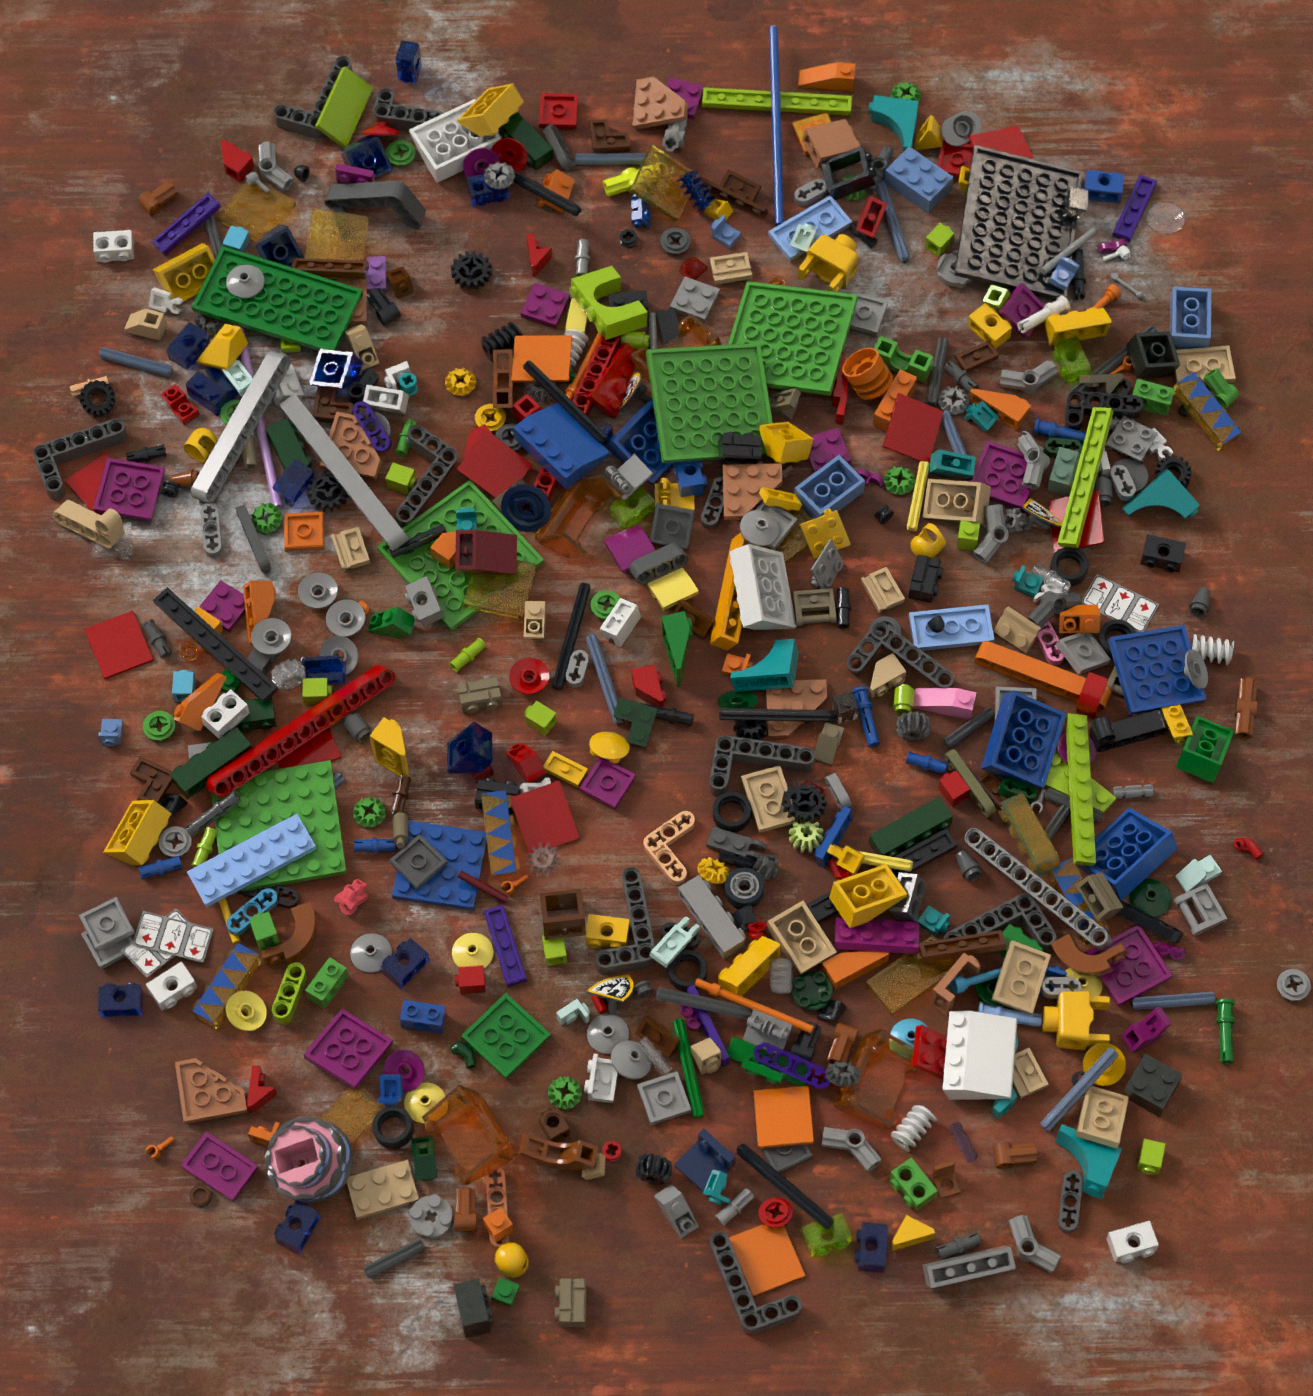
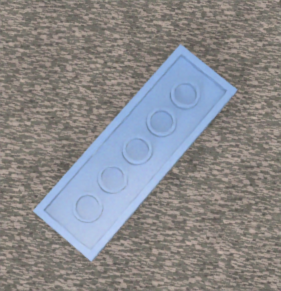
(251, 860)

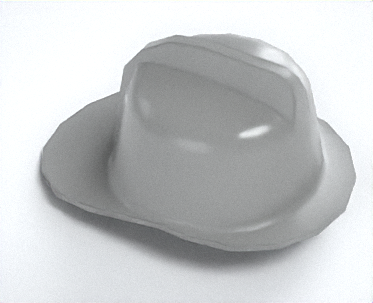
(958, 128)

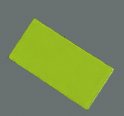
(344, 107)

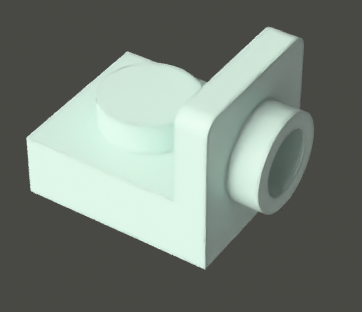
(803, 237)
(570, 1012)

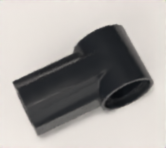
(385, 310)
(368, 377)
(806, 1042)

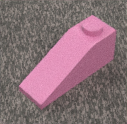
(945, 701)

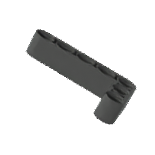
(308, 119)
(376, 195)
(73, 451)
(429, 479)
(900, 653)
(754, 757)
(1018, 915)
(637, 927)
(743, 1292)

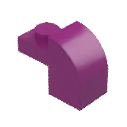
(1147, 1031)

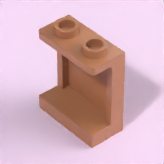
(829, 141)
(942, 997)

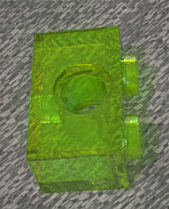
(1071, 350)
(628, 517)
(817, 1245)

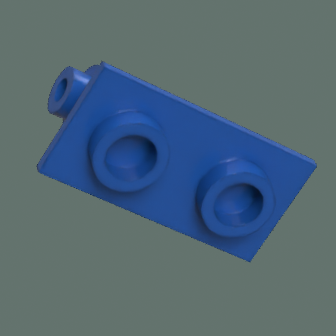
(642, 215)

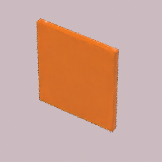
(548, 353)
(783, 1117)
(766, 1258)

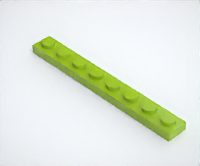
(788, 101)
(1085, 477)
(1080, 790)

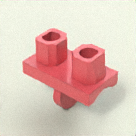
(351, 897)

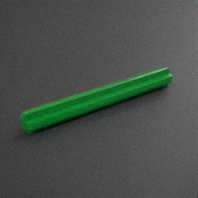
(688, 1069)

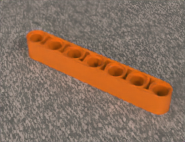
(1033, 672)

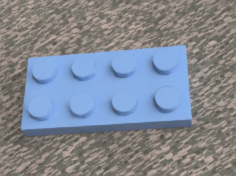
(824, 216)
(962, 627)

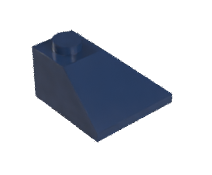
(279, 246)

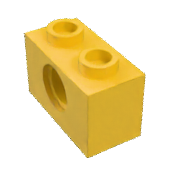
(985, 316)
(598, 924)

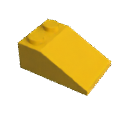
(866, 895)

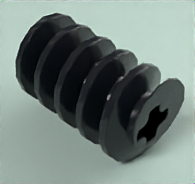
(500, 339)

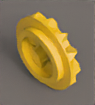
(460, 389)
(488, 411)
(707, 870)

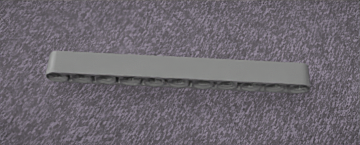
(344, 472)

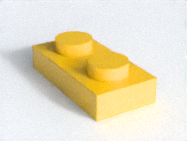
(780, 498)
(565, 769)

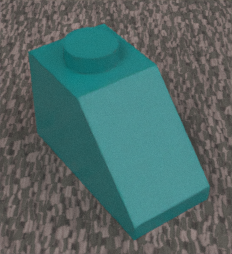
(952, 464)

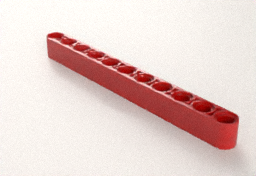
(596, 364)
(291, 730)

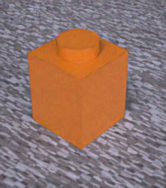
(498, 1224)

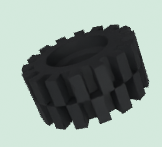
(97, 386)
(1175, 464)

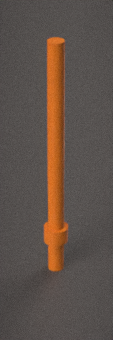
(572, 388)
(717, 990)

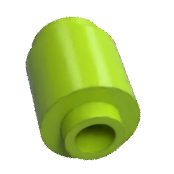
(636, 339)
(903, 699)

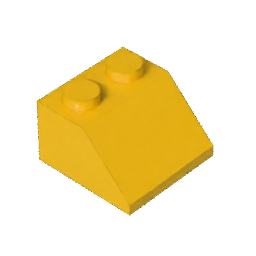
(785, 442)

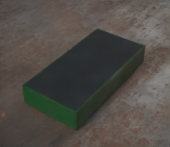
(667, 324)

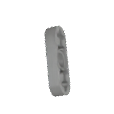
(206, 523)

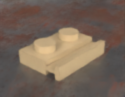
(730, 268)
(350, 549)
(882, 590)
(1017, 629)
(1027, 1074)

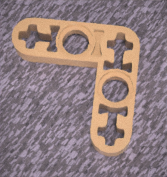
(663, 849)

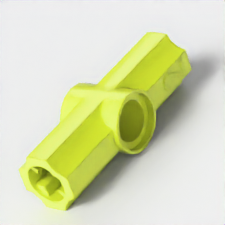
(620, 183)

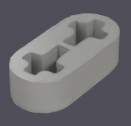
(810, 192)
(1119, 484)
(572, 668)
(837, 791)
(1060, 985)

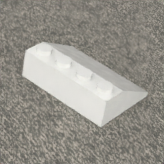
(447, 143)
(762, 588)
(979, 1056)

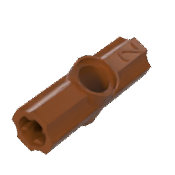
(1245, 708)

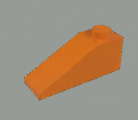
(831, 76)
(1007, 407)
(258, 602)
(193, 706)
(851, 965)

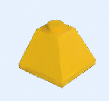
(224, 348)

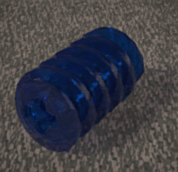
(696, 190)

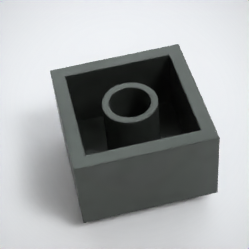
(1153, 354)
(1152, 1085)
(471, 1303)

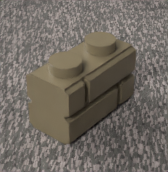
(479, 695)
(1099, 896)
(571, 1303)

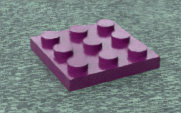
(1004, 472)
(129, 489)
(1138, 971)
(348, 1049)

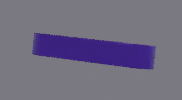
(375, 442)

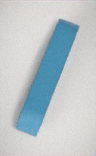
(236, 917)

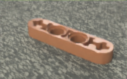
(492, 1206)

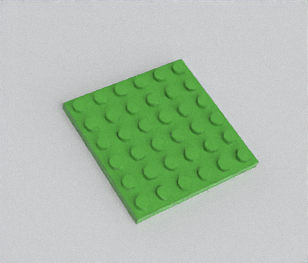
(798, 333)
(705, 394)
(449, 585)
(276, 797)

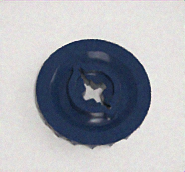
(527, 519)

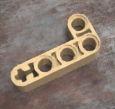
(101, 529)

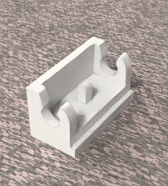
(620, 622)

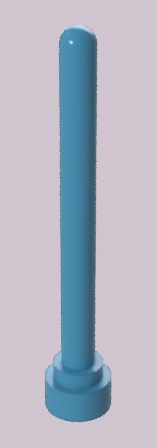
(960, 983)

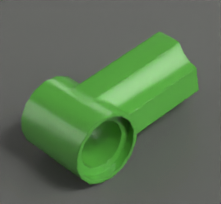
(1224, 392)

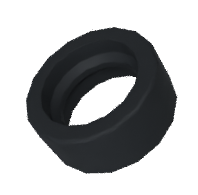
(1076, 554)
(1113, 625)
(729, 797)
(687, 955)
(386, 1113)

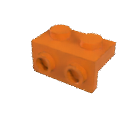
(558, 183)

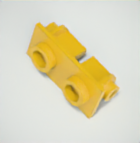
(1177, 723)

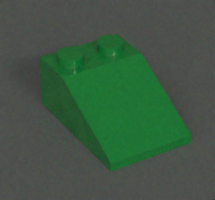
(676, 637)
(1205, 749)

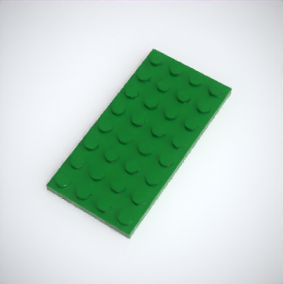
(289, 307)

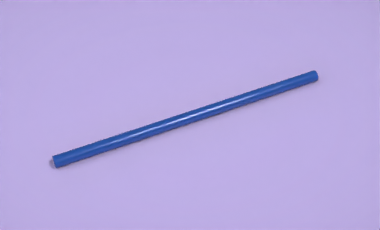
(776, 125)

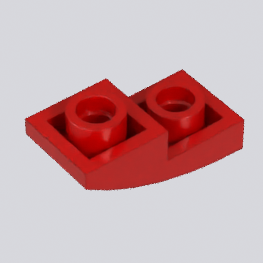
(179, 404)

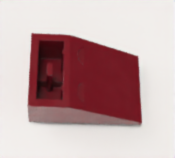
(485, 552)

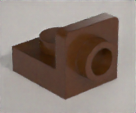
(400, 282)

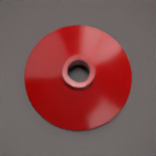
(381, 129)
(518, 159)
(529, 668)

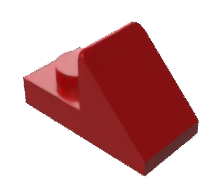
(537, 256)
(258, 1094)

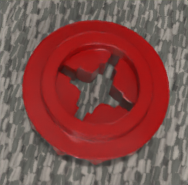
(770, 1206)

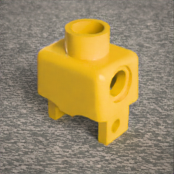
(832, 261)
(1072, 1019)

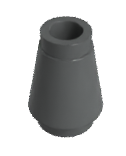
(1200, 604)
(969, 867)

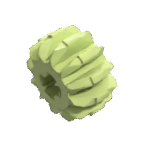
(814, 835)

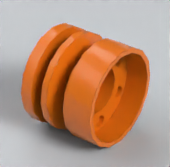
(867, 373)

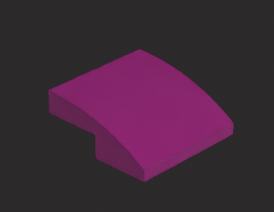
(628, 546)

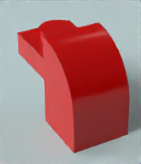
(1091, 695)

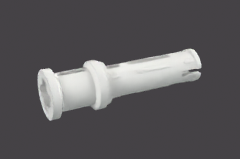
(1056, 307)

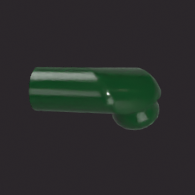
(466, 1051)

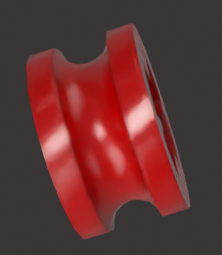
(757, 930)
(614, 1144)

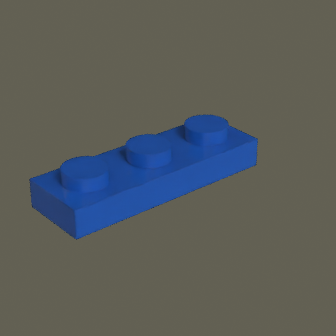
(833, 836)

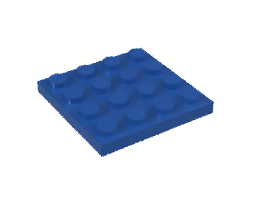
(1153, 669)
(463, 851)

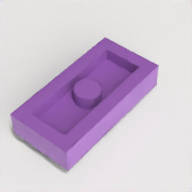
(376, 273)

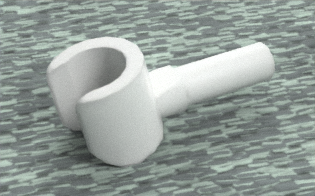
(1122, 251)

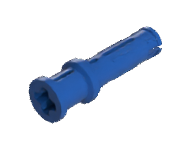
(1053, 430)
(864, 708)

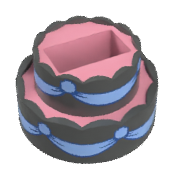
(326, 1158)

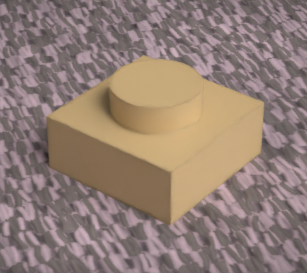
(598, 1170)

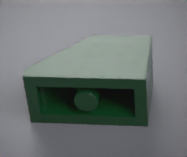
(424, 1158)

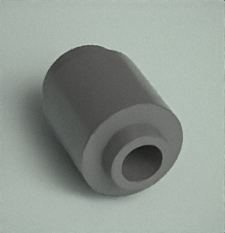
(1104, 486)
(357, 727)

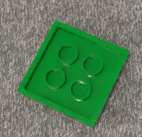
(506, 1036)

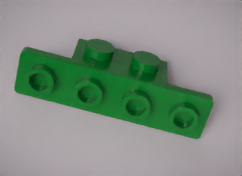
(743, 1052)

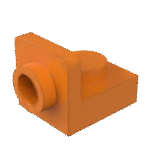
(735, 663)
(262, 1135)

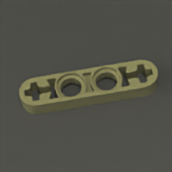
(976, 791)

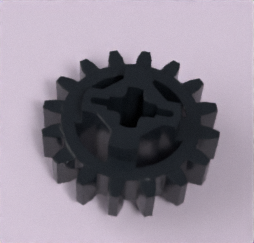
(476, 264)
(320, 497)
(803, 803)

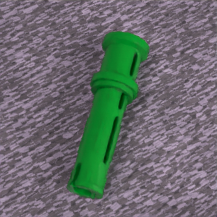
(1225, 1021)

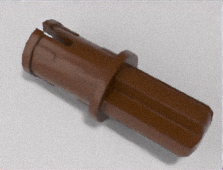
(400, 794)

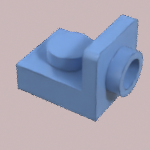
(724, 233)
(1064, 273)
(111, 732)

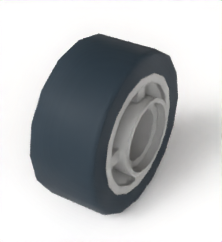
(744, 877)

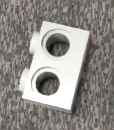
(112, 242)
(228, 717)

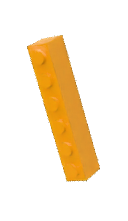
(727, 618)

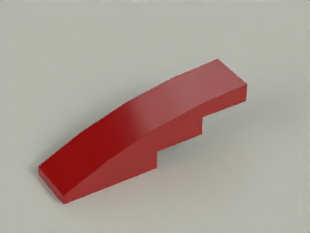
(840, 393)

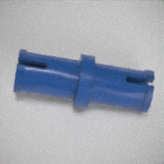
(927, 763)
(374, 845)
(160, 867)

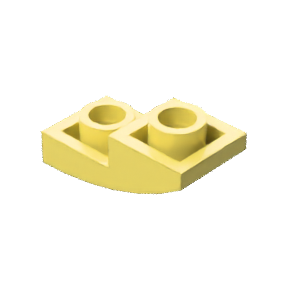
(576, 317)

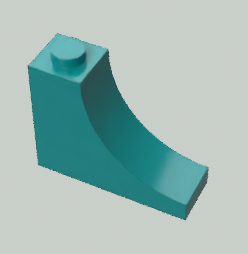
(897, 115)
(1165, 492)
(773, 672)
(1094, 1158)

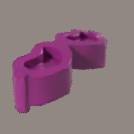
(1111, 247)
(873, 477)
(1164, 949)
(693, 1022)

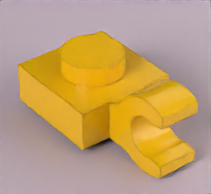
(848, 858)

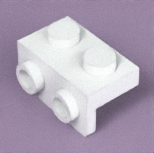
(288, 387)
(602, 1080)

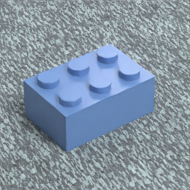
(918, 179)
(1190, 317)
(830, 488)

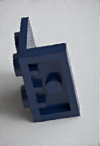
(704, 1157)

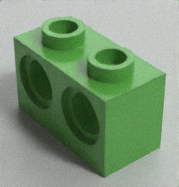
(1155, 397)
(264, 931)
(327, 983)
(918, 1182)

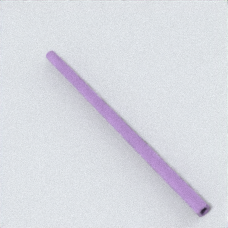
(262, 436)

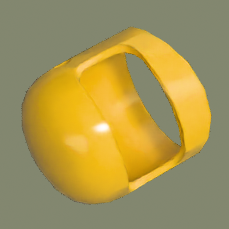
(197, 440)
(924, 545)
(511, 1259)

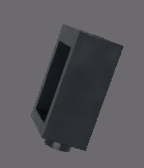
(853, 184)

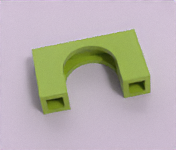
(608, 320)

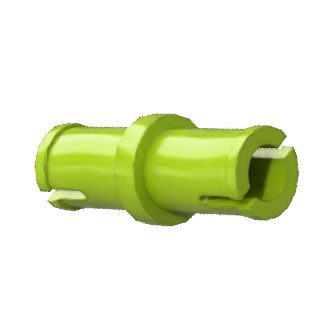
(467, 655)
(205, 846)

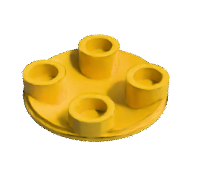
(609, 746)

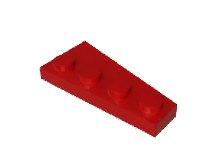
(611, 388)

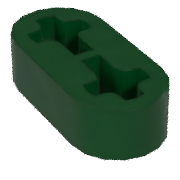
(1061, 442)
(1011, 787)

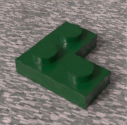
(641, 718)

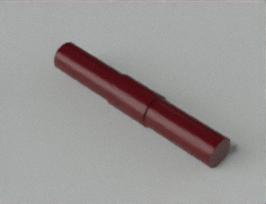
(482, 886)

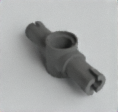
(880, 164)

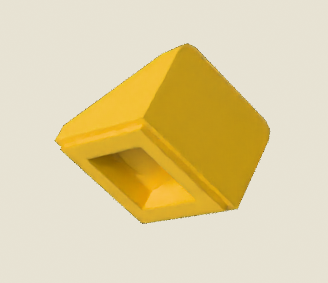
(718, 208)

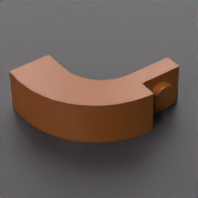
(502, 372)
(300, 941)
(1089, 965)
(556, 1155)

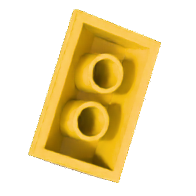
(491, 110)
(185, 273)
(1084, 325)
(389, 747)
(138, 832)
(750, 966)

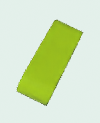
(289, 1003)

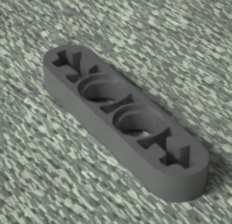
(253, 538)

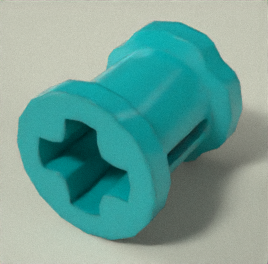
(408, 384)

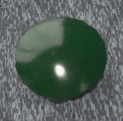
(812, 990)

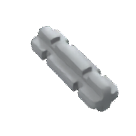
(1133, 791)

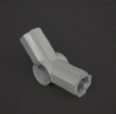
(674, 135)
(275, 175)
(1037, 376)
(1036, 461)
(989, 544)
(862, 1152)
(1023, 1236)

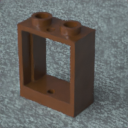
(554, 926)

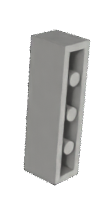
(711, 916)
(968, 1266)

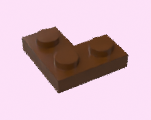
(604, 141)
(326, 405)
(156, 779)

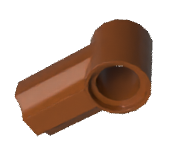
(154, 200)
(843, 1040)
(1008, 1155)
(465, 1216)

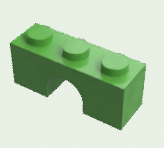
(918, 364)

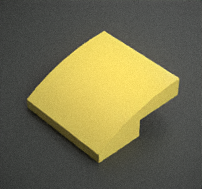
(672, 588)

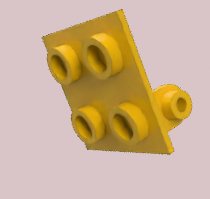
(669, 494)
(823, 529)

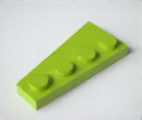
(1059, 781)

